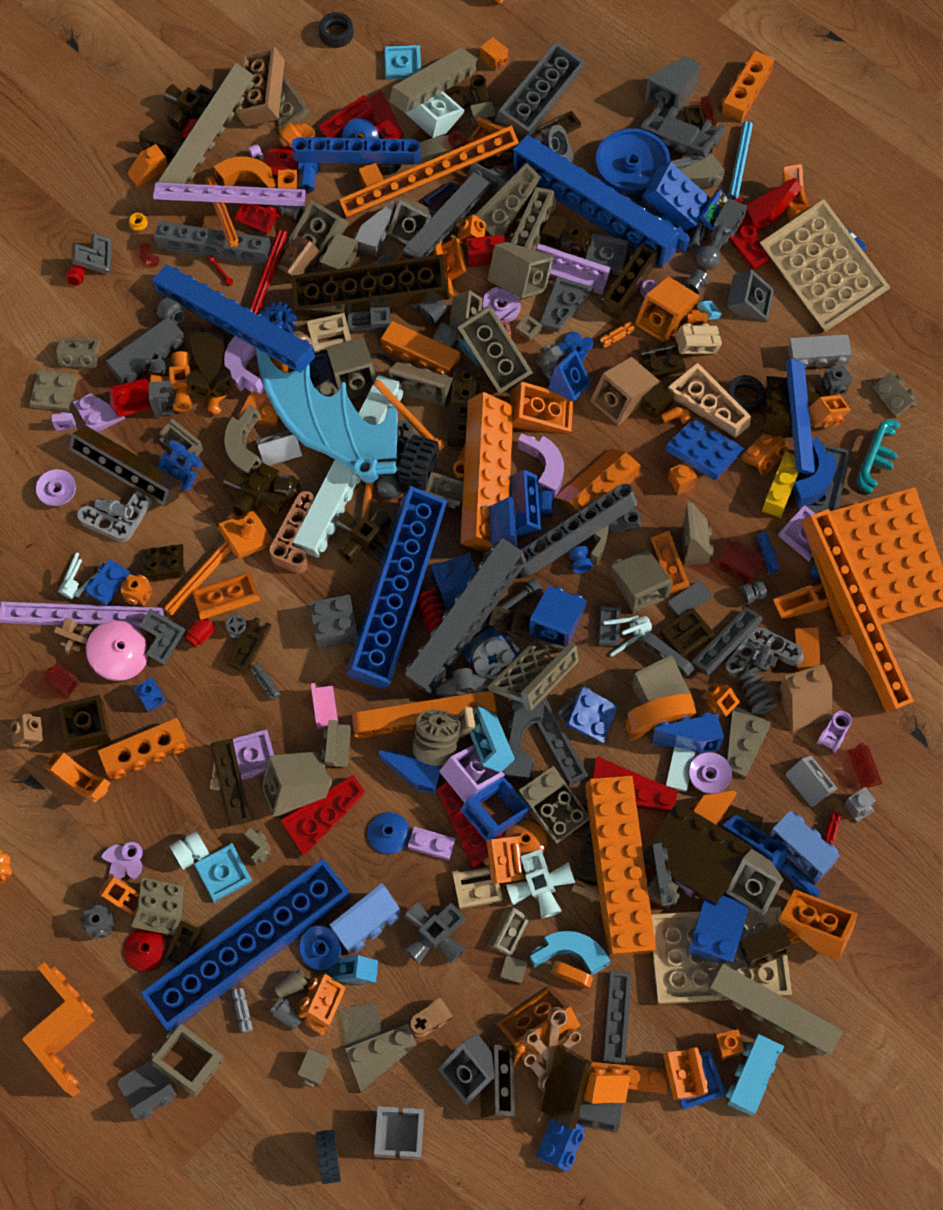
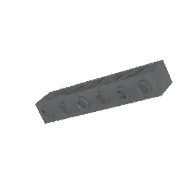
(209, 242)

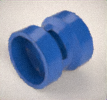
(580, 559)

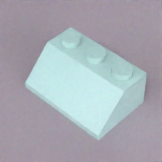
(436, 114)

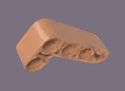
(290, 527)

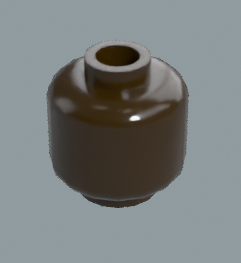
(286, 486)

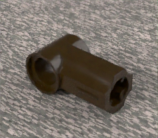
(478, 89)

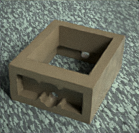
(203, 1076)

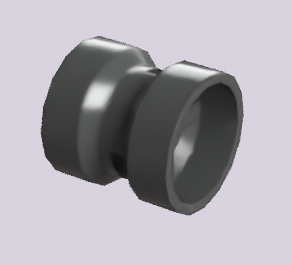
(696, 281)
(753, 591)

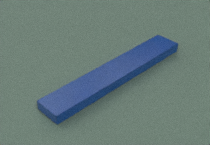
(800, 417)

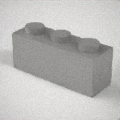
(821, 350)

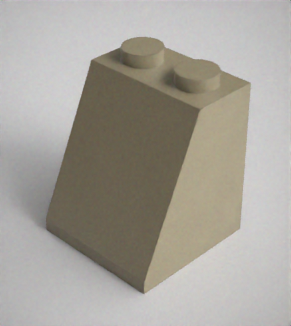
(519, 269)
(354, 366)
(641, 580)
(659, 681)
(294, 781)

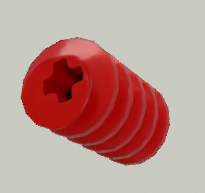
(430, 608)

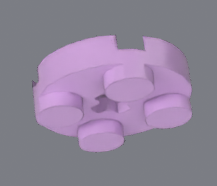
(511, 307)

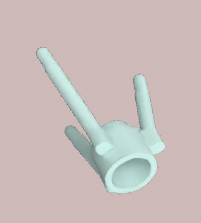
(69, 587)
(638, 626)

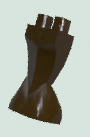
(211, 377)

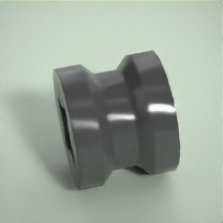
(235, 622)

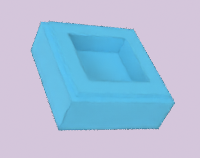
(709, 308)

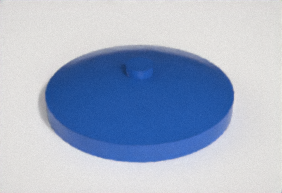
(630, 160)

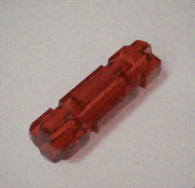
(708, 110)

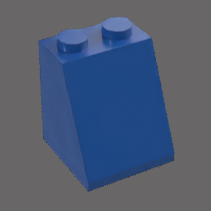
(557, 616)

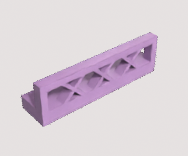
(572, 271)

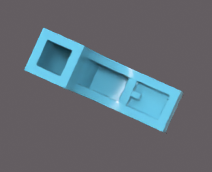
(574, 944)

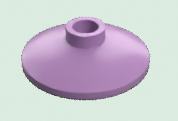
(55, 480)
(713, 764)

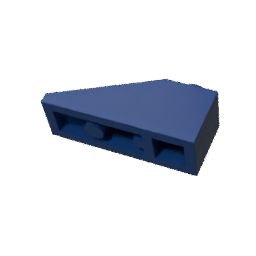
(758, 840)

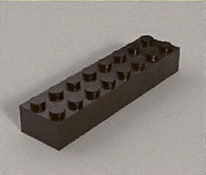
(370, 287)

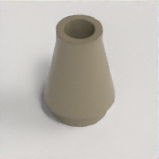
(292, 983)

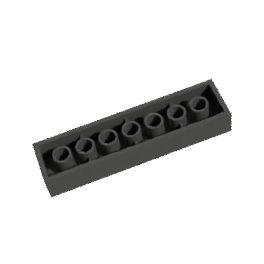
(466, 616)

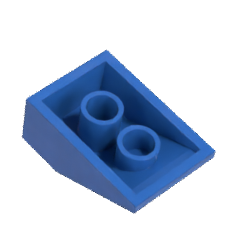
(452, 578)
(718, 930)

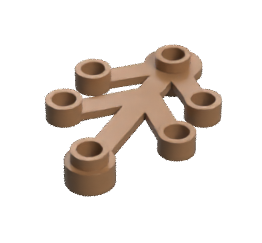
(548, 1053)

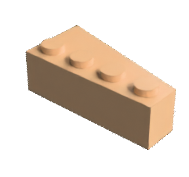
(710, 401)

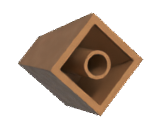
(623, 389)
(806, 697)

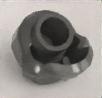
(548, 360)

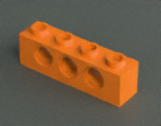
(747, 86)
(131, 746)

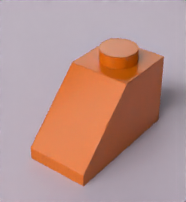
(148, 166)
(714, 805)

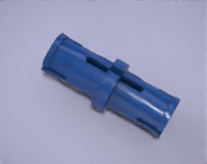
(768, 553)
(800, 881)

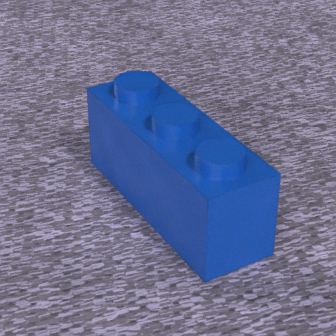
(526, 502)

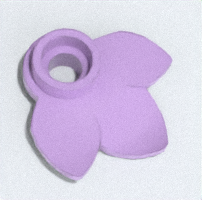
(121, 862)

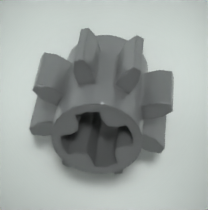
(764, 657)

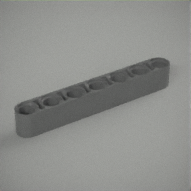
(447, 217)
(578, 528)

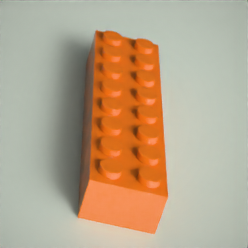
(485, 466)
(620, 866)

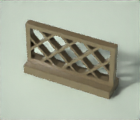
(546, 678)

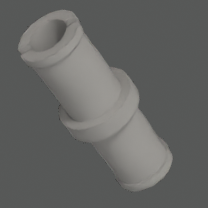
(114, 507)

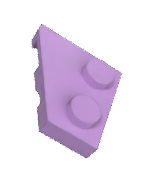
(96, 412)

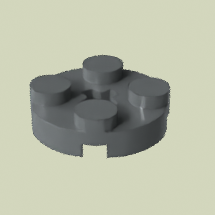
(488, 647)

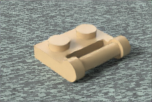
(326, 328)
(476, 893)

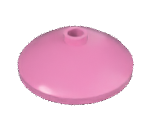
(111, 661)

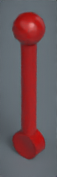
(229, 281)

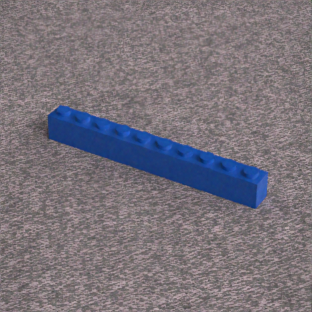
(234, 318)

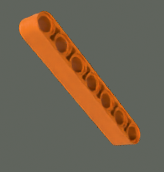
(404, 716)

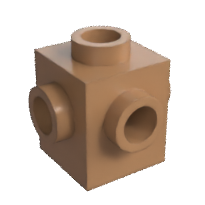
(26, 731)

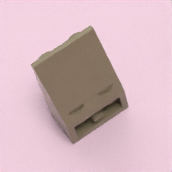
(554, 805)

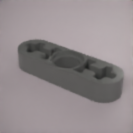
(662, 650)

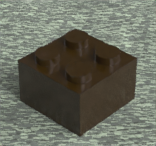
(84, 723)

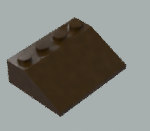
(698, 852)

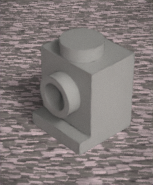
(860, 804)

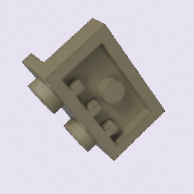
(78, 352)

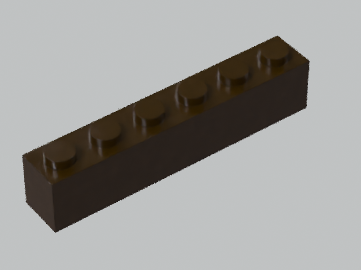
(125, 465)

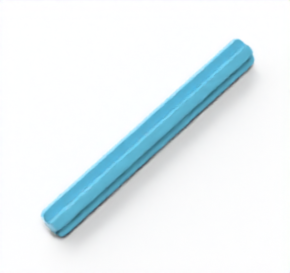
(740, 160)

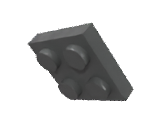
(608, 252)

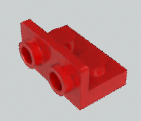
(257, 216)
(130, 397)

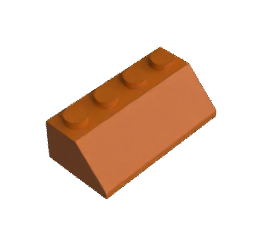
(601, 477)

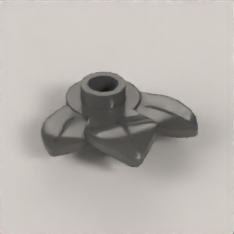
(622, 522)

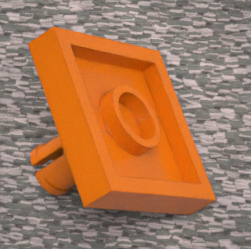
(245, 535)

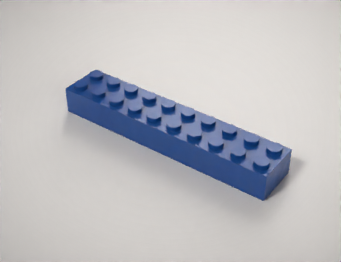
(596, 201)
(396, 588)
(246, 945)

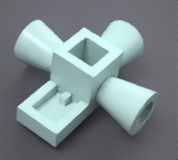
(540, 883)

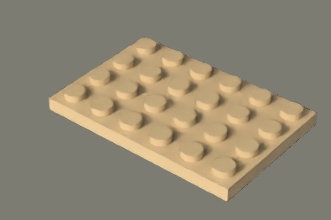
(824, 265)
(686, 977)

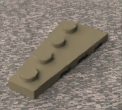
(508, 201)

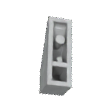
(374, 231)

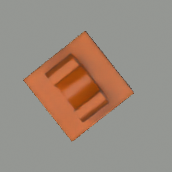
(697, 318)

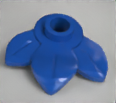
(574, 341)

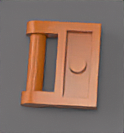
(501, 860)

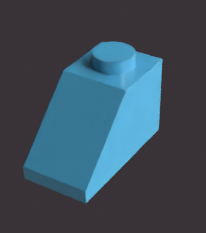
(354, 970)

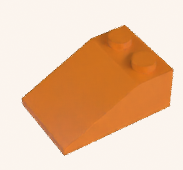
(540, 409)
(819, 923)

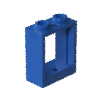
(483, 821)

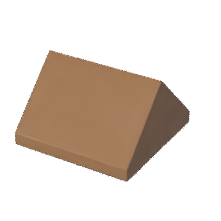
(298, 257)

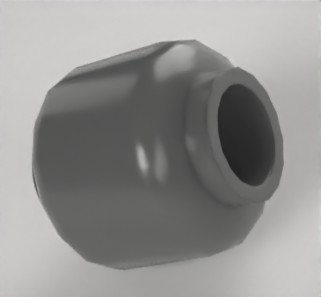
(171, 308)

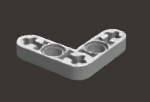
(120, 523)
(750, 643)

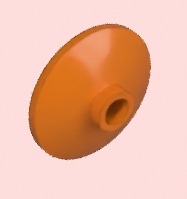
(535, 832)

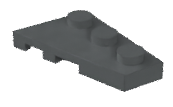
(564, 302)

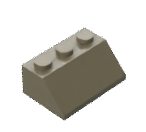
(422, 383)

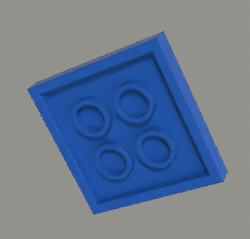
(704, 449)

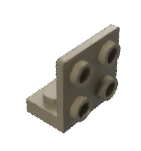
(158, 907)

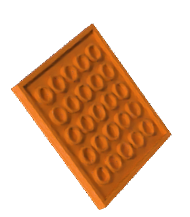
(891, 555)

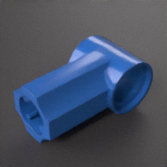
(307, 176)

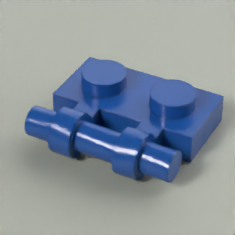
(172, 465)

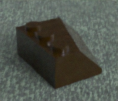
(777, 405)

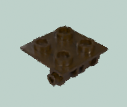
(163, 561)

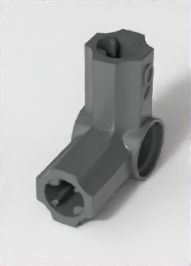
(462, 683)

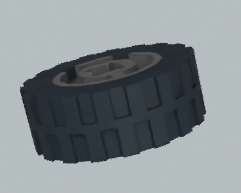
(328, 1156)

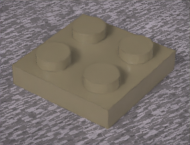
(53, 391)

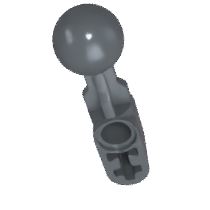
(724, 227)
(389, 484)

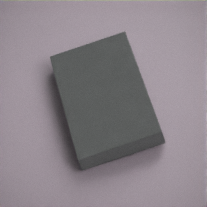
(832, 496)

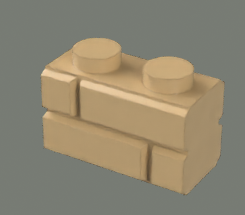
(698, 339)

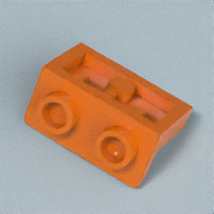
(321, 999)

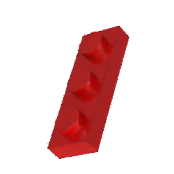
(358, 109)

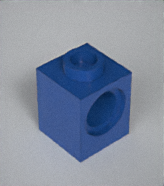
(149, 694)

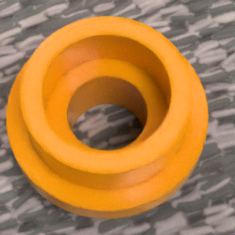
(135, 218)

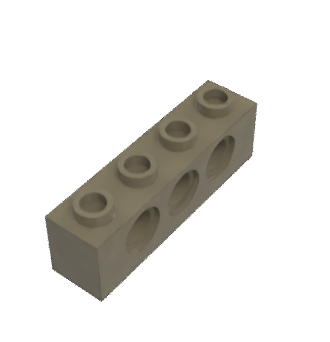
(534, 219)

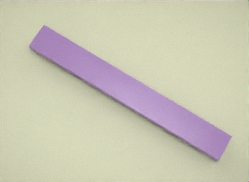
(229, 194)
(82, 614)

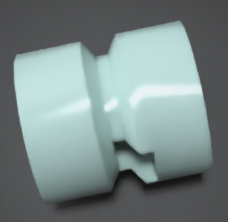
(189, 849)

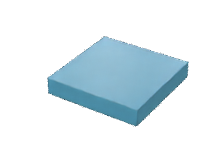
(402, 61)
(223, 872)

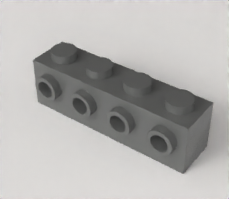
(134, 358)

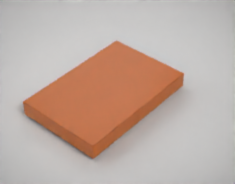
(225, 595)

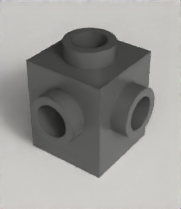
(836, 380)
(102, 927)

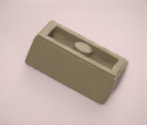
(508, 931)

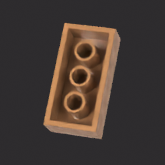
(264, 98)

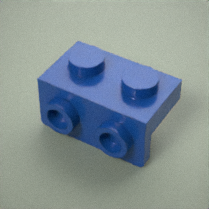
(106, 582)
(560, 1145)

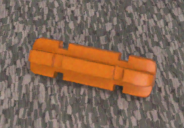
(617, 334)

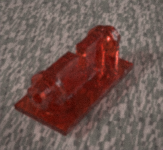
(864, 766)

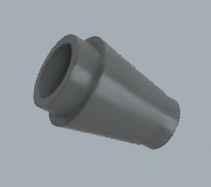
(286, 1013)

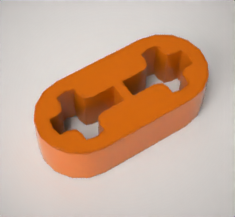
(572, 974)

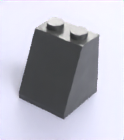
(673, 84)

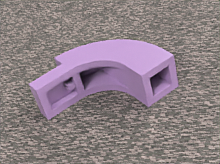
(236, 359)
(550, 458)

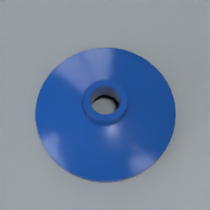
(360, 126)
(392, 842)
(311, 948)

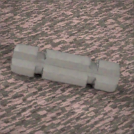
(242, 1010)

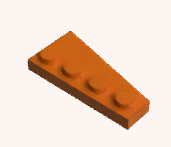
(262, 402)

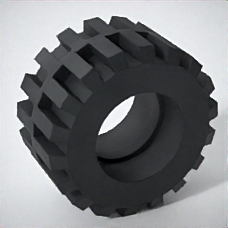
(418, 461)

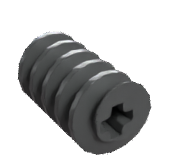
(755, 691)

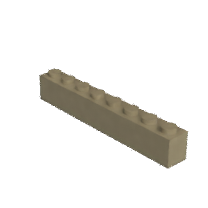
(209, 126)

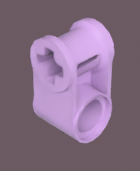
(833, 733)

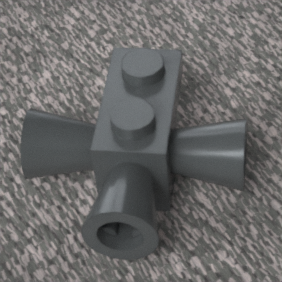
(435, 932)

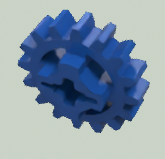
(281, 315)

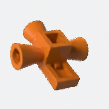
(178, 378)

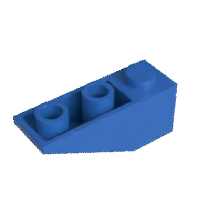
(414, 772)

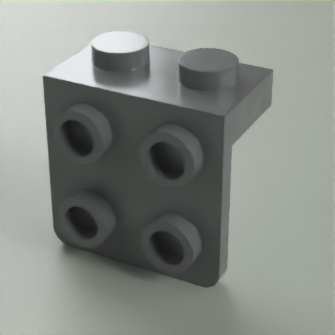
(146, 1090)

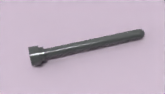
(532, 588)

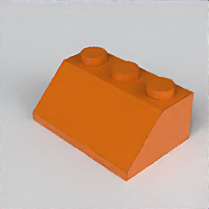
(535, 1016)

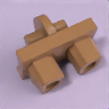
(67, 630)

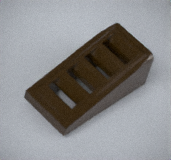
(175, 941)

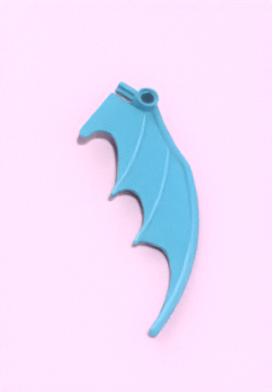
(330, 422)

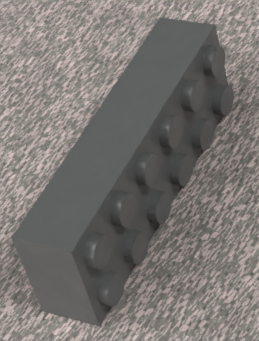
(540, 91)

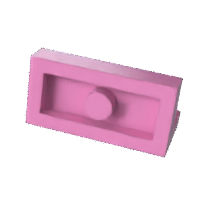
(324, 705)

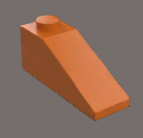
(120, 894)

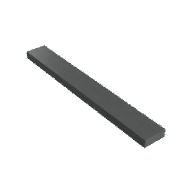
(554, 734)

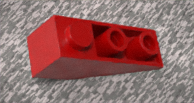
(770, 206)

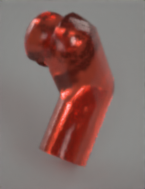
(147, 257)

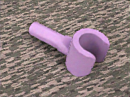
(256, 151)

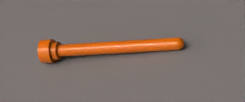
(406, 413)

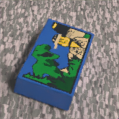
(713, 209)

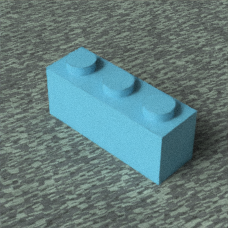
(490, 740)

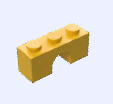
(781, 486)

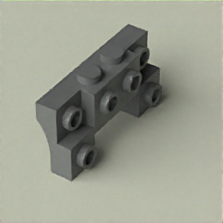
(681, 135)

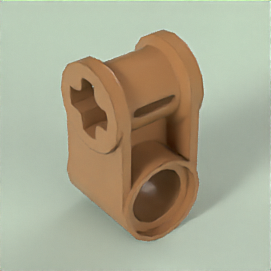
(433, 1016)

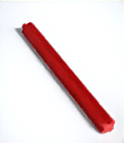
(268, 271)

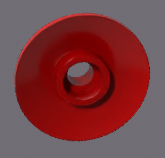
(274, 159)
(145, 960)

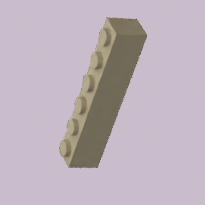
(433, 80)
(775, 1009)

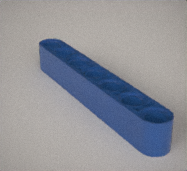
(356, 150)

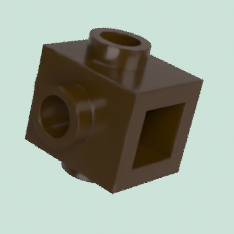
(576, 240)

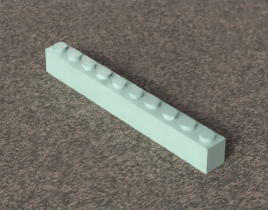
(340, 480)

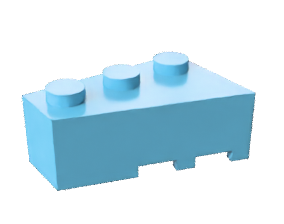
(753, 1074)

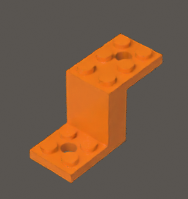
(59, 1029)

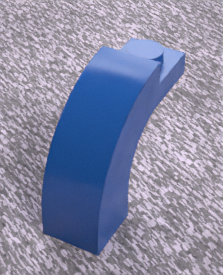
(813, 488)

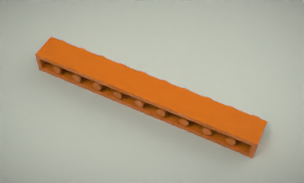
(428, 172)
(857, 611)

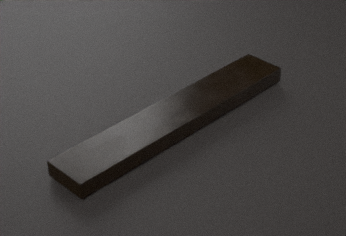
(567, 121)

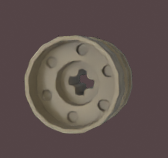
(436, 737)

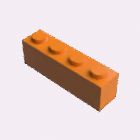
(420, 349)

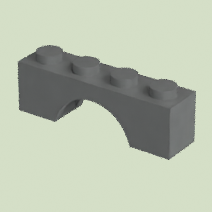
(522, 766)

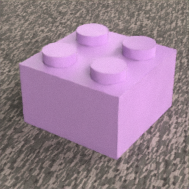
(468, 774)

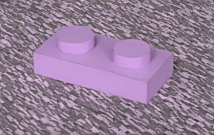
(431, 843)

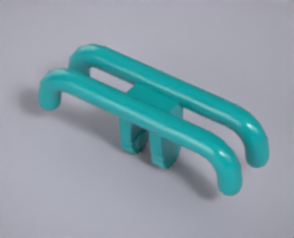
(873, 455)

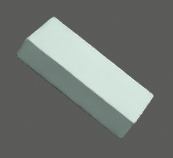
(679, 769)

